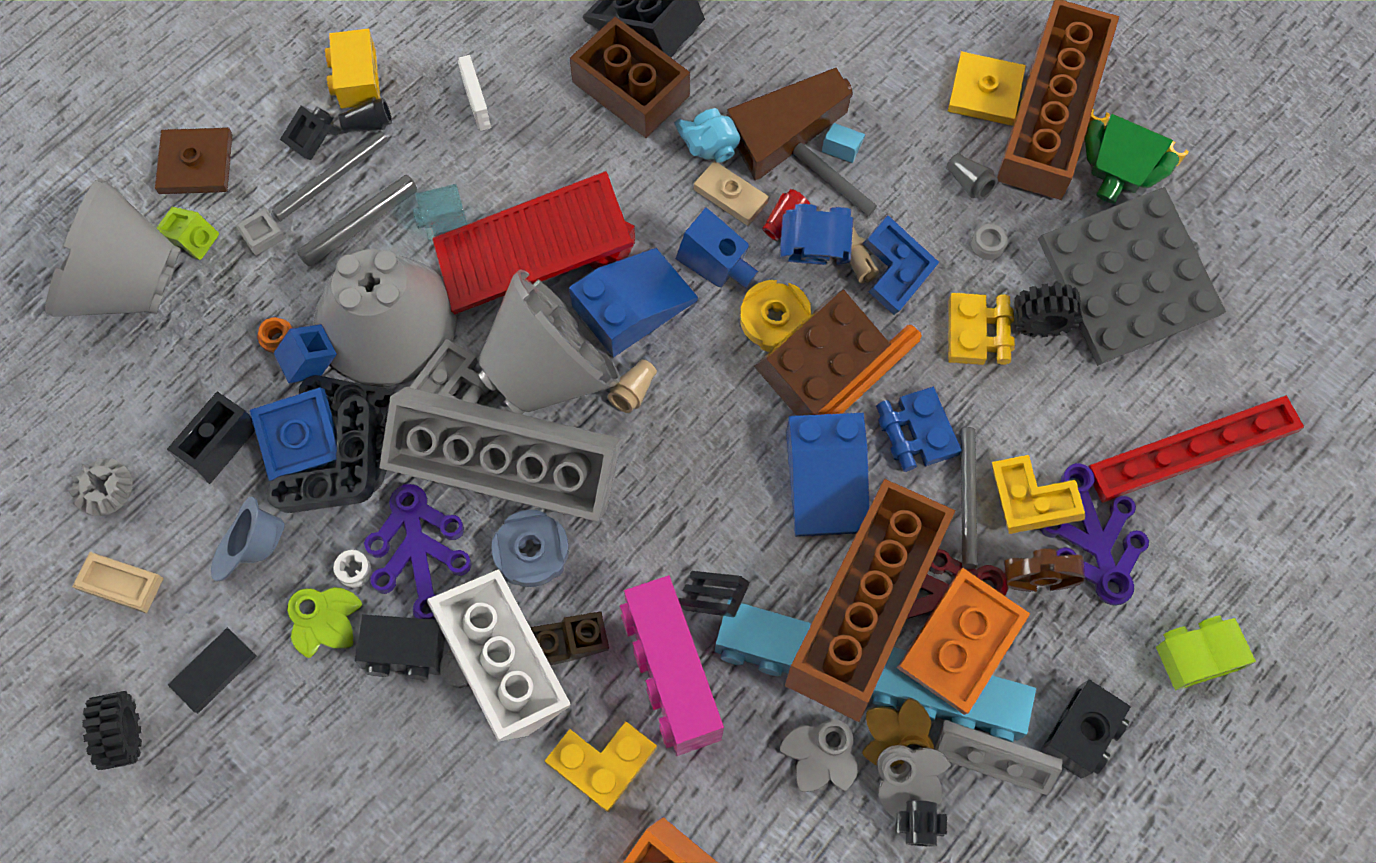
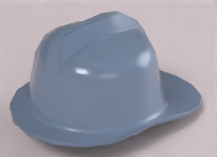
(248, 540)

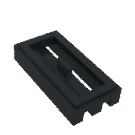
(697, 589)

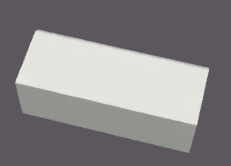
(499, 656)

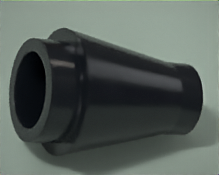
(367, 116)

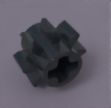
(921, 823)

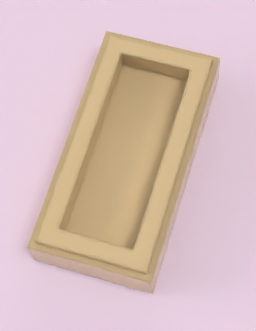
(118, 582)

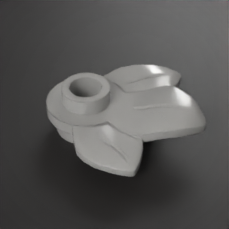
(817, 759)
(913, 780)

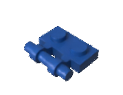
(928, 427)

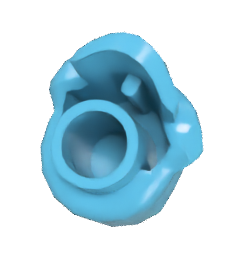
(710, 135)

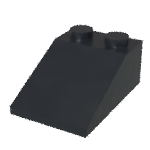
(660, 22)

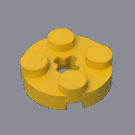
(780, 297)

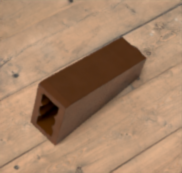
(789, 116)

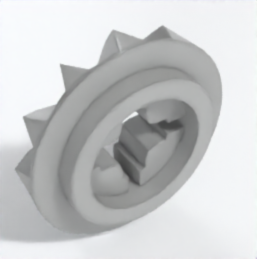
(118, 487)

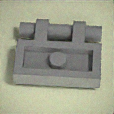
(448, 370)

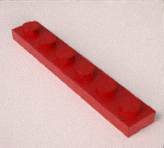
(1195, 448)

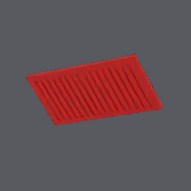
(535, 236)

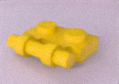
(968, 329)

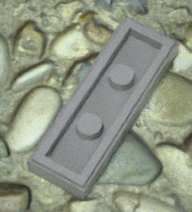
(998, 757)

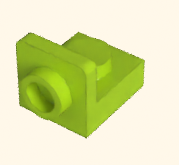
(189, 231)

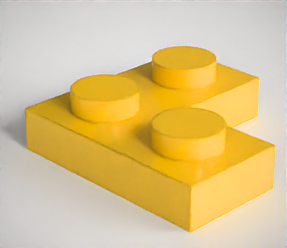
(1031, 506)
(602, 774)

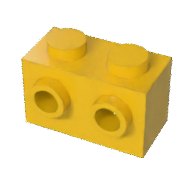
(353, 67)

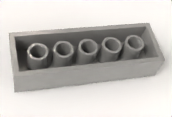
(499, 453)

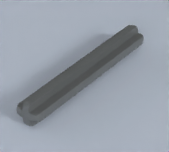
(357, 220)

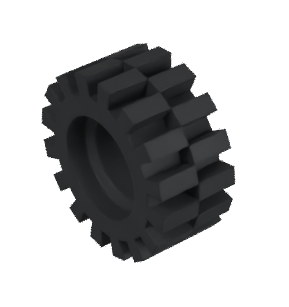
(1048, 310)
(112, 730)

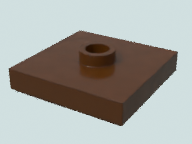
(194, 161)

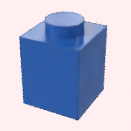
(304, 353)

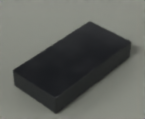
(212, 670)

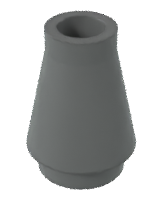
(972, 176)

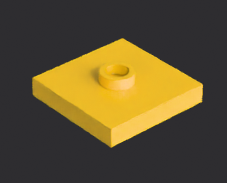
(986, 88)

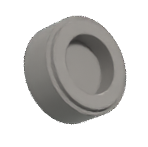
(989, 241)

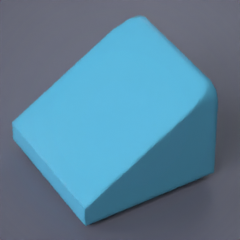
(842, 142)

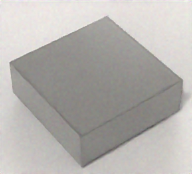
(260, 231)

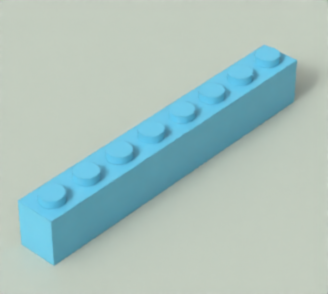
(775, 639)

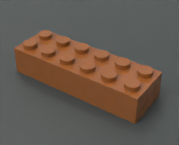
(1058, 99)
(869, 600)

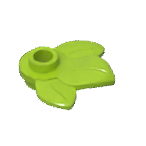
(326, 624)

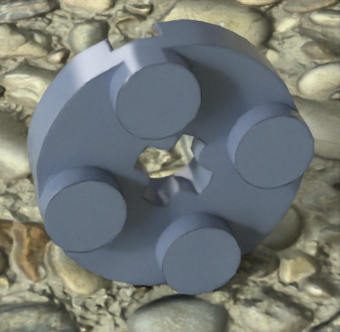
(546, 563)

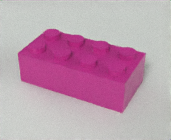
(674, 668)

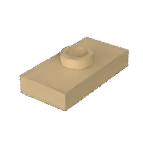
(731, 193)

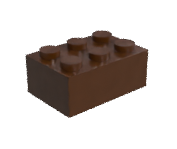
(630, 77)
(822, 355)

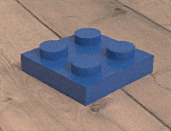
(296, 433)

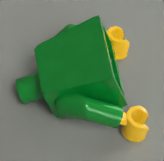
(1127, 155)

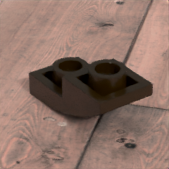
(572, 638)

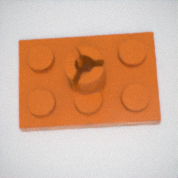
(963, 641)

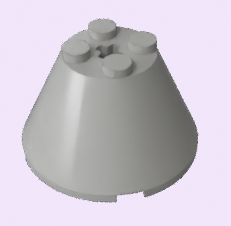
(113, 260)
(384, 317)
(541, 350)

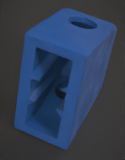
(715, 251)

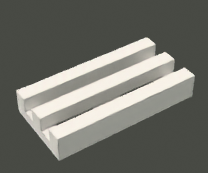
(474, 93)

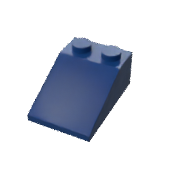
(630, 299)
(828, 473)

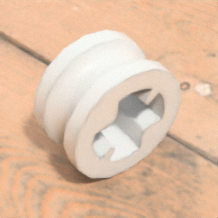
(361, 577)

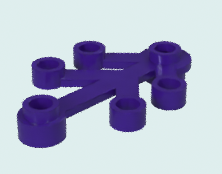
(1100, 542)
(415, 545)

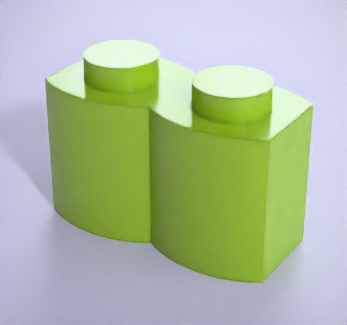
(1205, 652)

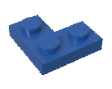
(906, 262)

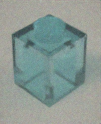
(439, 211)

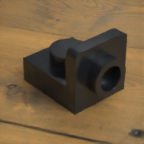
(308, 130)

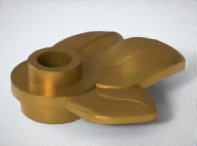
(896, 727)

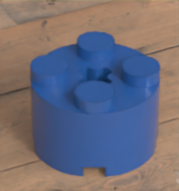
(816, 235)

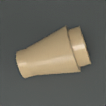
(632, 387)

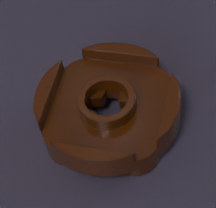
(1044, 570)

